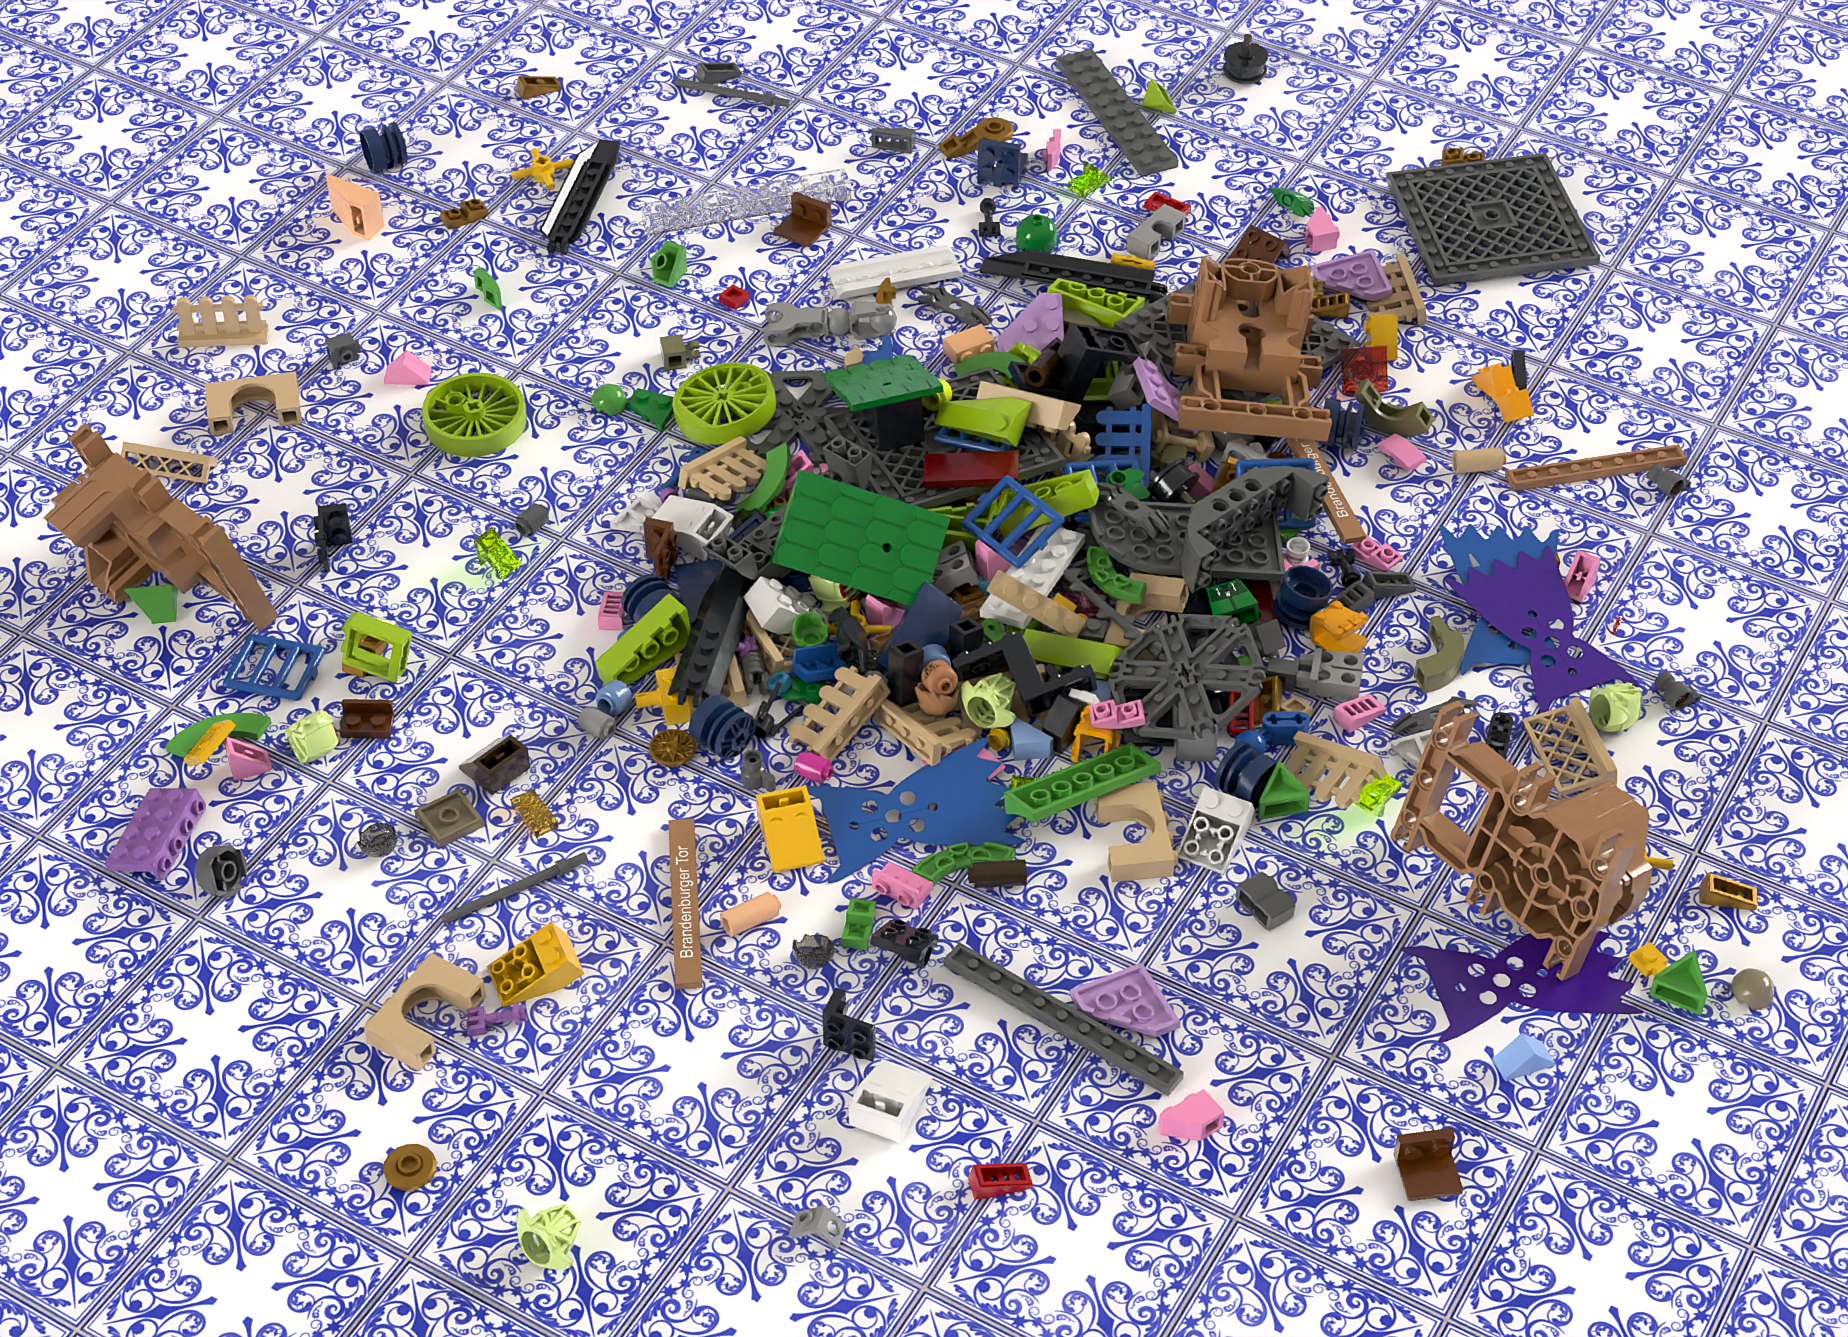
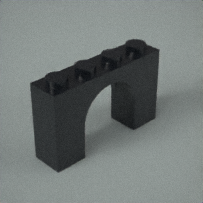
(907, 659)

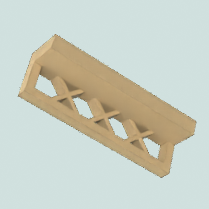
(171, 455)

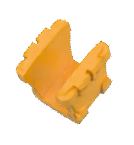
(1335, 628)
(1085, 728)

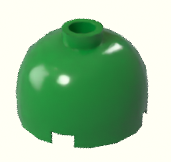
(1036, 233)

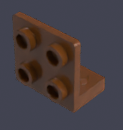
(807, 221)
(1260, 246)
(660, 545)
(1427, 1164)

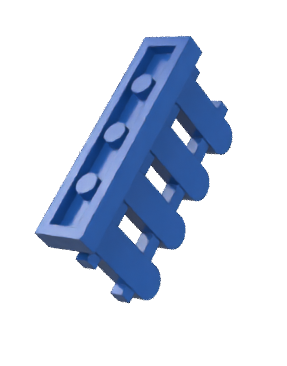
(1126, 440)

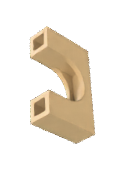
(228, 395)
(1161, 594)
(1147, 858)
(430, 981)

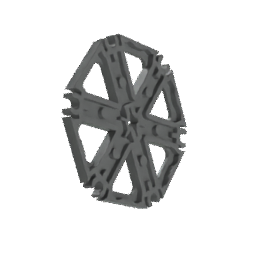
(808, 408)
(1200, 665)

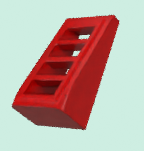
(1233, 696)
(983, 1186)

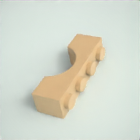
(1036, 605)

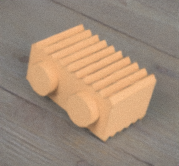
(968, 344)

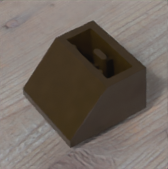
(497, 763)

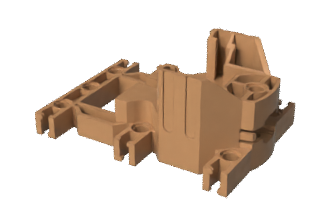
(1248, 337)
(138, 529)
(1547, 862)

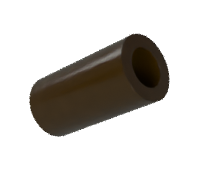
(1042, 368)
(998, 873)

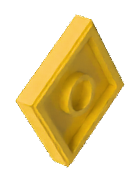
(209, 742)

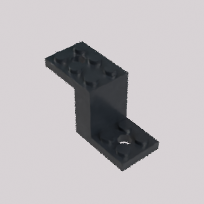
(1080, 358)
(1016, 656)

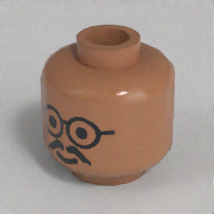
(939, 677)

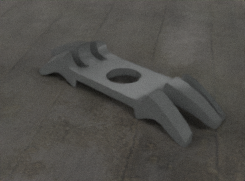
(966, 313)
(1142, 516)
(1422, 722)

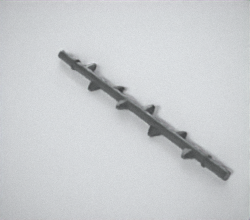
(1107, 611)

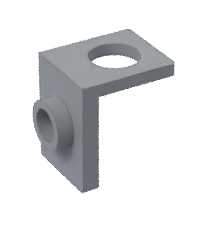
(816, 1221)

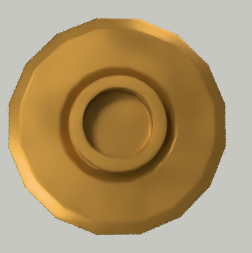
(995, 129)
(672, 747)
(410, 1167)

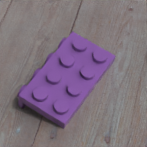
(157, 831)

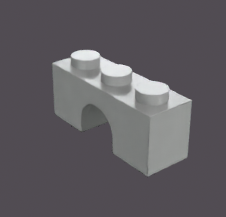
(1146, 238)
(1126, 388)

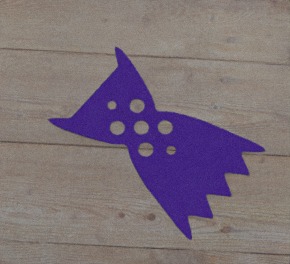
(1538, 588)
(1582, 993)

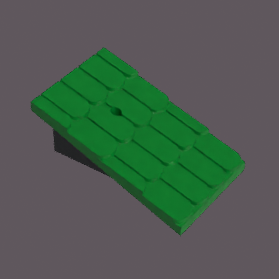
(888, 397)
(859, 538)

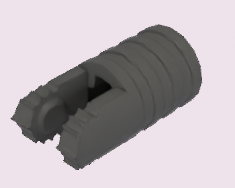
(754, 672)

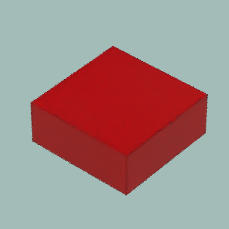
(734, 297)

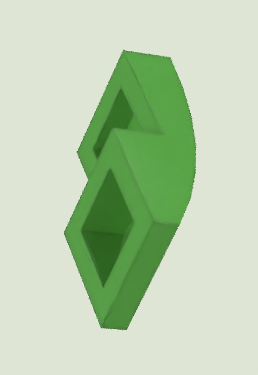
(489, 287)
(858, 924)

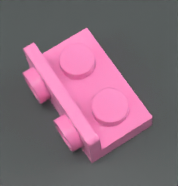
(901, 885)

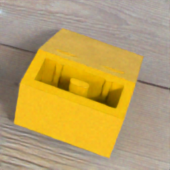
(789, 828)
(535, 966)

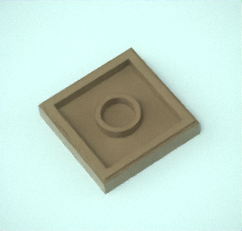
(449, 818)

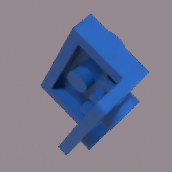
(816, 662)

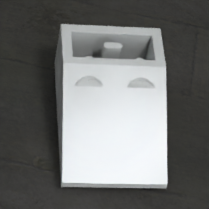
(694, 523)
(779, 605)
(1215, 830)
(888, 1100)

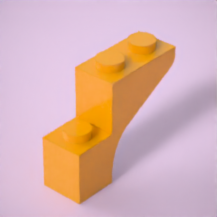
(1500, 385)

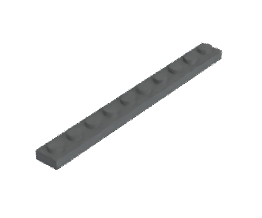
(1064, 1019)

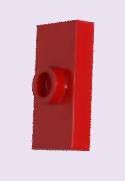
(1157, 200)

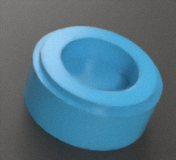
(782, 677)

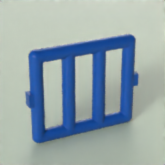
(964, 442)
(1309, 463)
(1111, 465)
(1002, 548)
(276, 689)

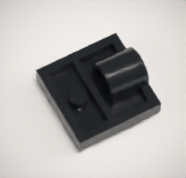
(911, 943)

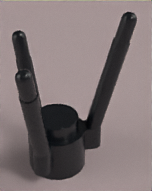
(765, 721)

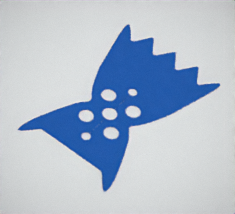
(1483, 645)
(963, 813)

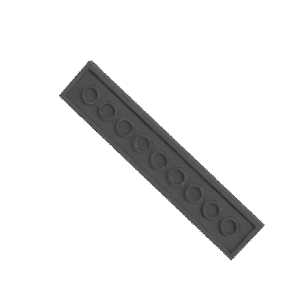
(1117, 113)

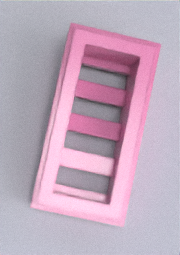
(611, 615)
(1351, 723)

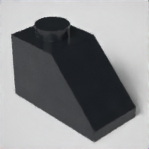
(1062, 722)

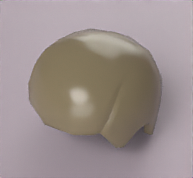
(1753, 988)

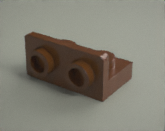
(367, 718)

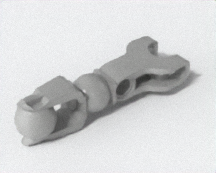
(815, 322)

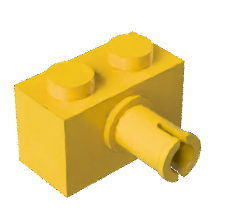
(1382, 330)
(672, 712)

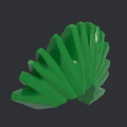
(1294, 201)

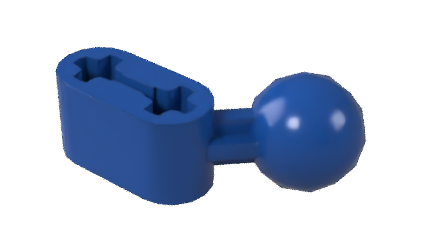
(1276, 729)

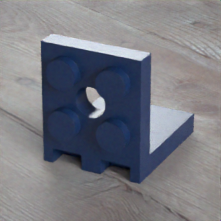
(1000, 162)

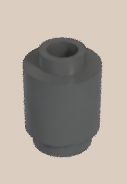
(531, 519)

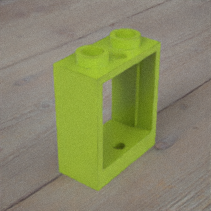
(370, 662)

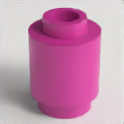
(814, 767)

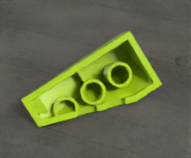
(988, 418)

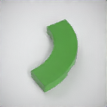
(996, 360)
(772, 482)
(1106, 578)
(247, 725)
(960, 857)

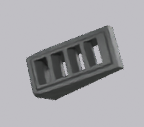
(717, 72)
(894, 133)
(1381, 583)
(1359, 593)

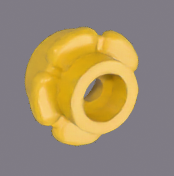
(998, 739)

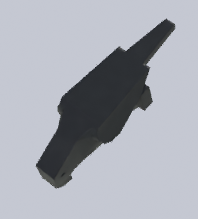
(850, 637)

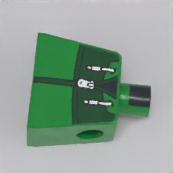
(1233, 600)

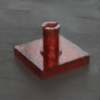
(1364, 364)

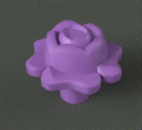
(745, 646)

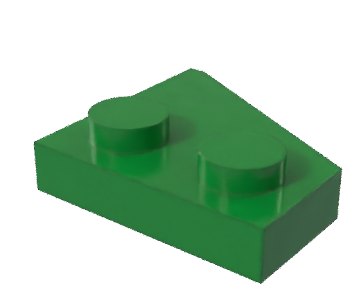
(652, 407)

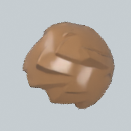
(936, 704)

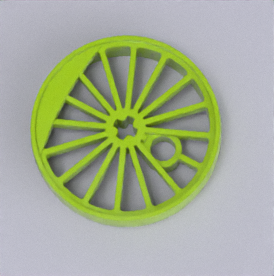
(699, 402)
(465, 414)

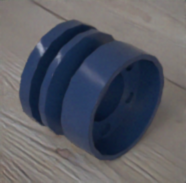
(387, 145)
(1345, 423)
(644, 595)
(1301, 595)
(722, 726)
(1244, 772)

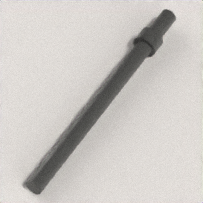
(767, 99)
(561, 867)

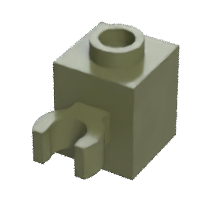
(675, 352)
(1169, 455)

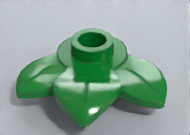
(1131, 483)
(803, 691)

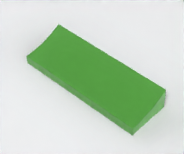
(1080, 782)

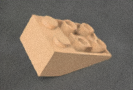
(356, 207)

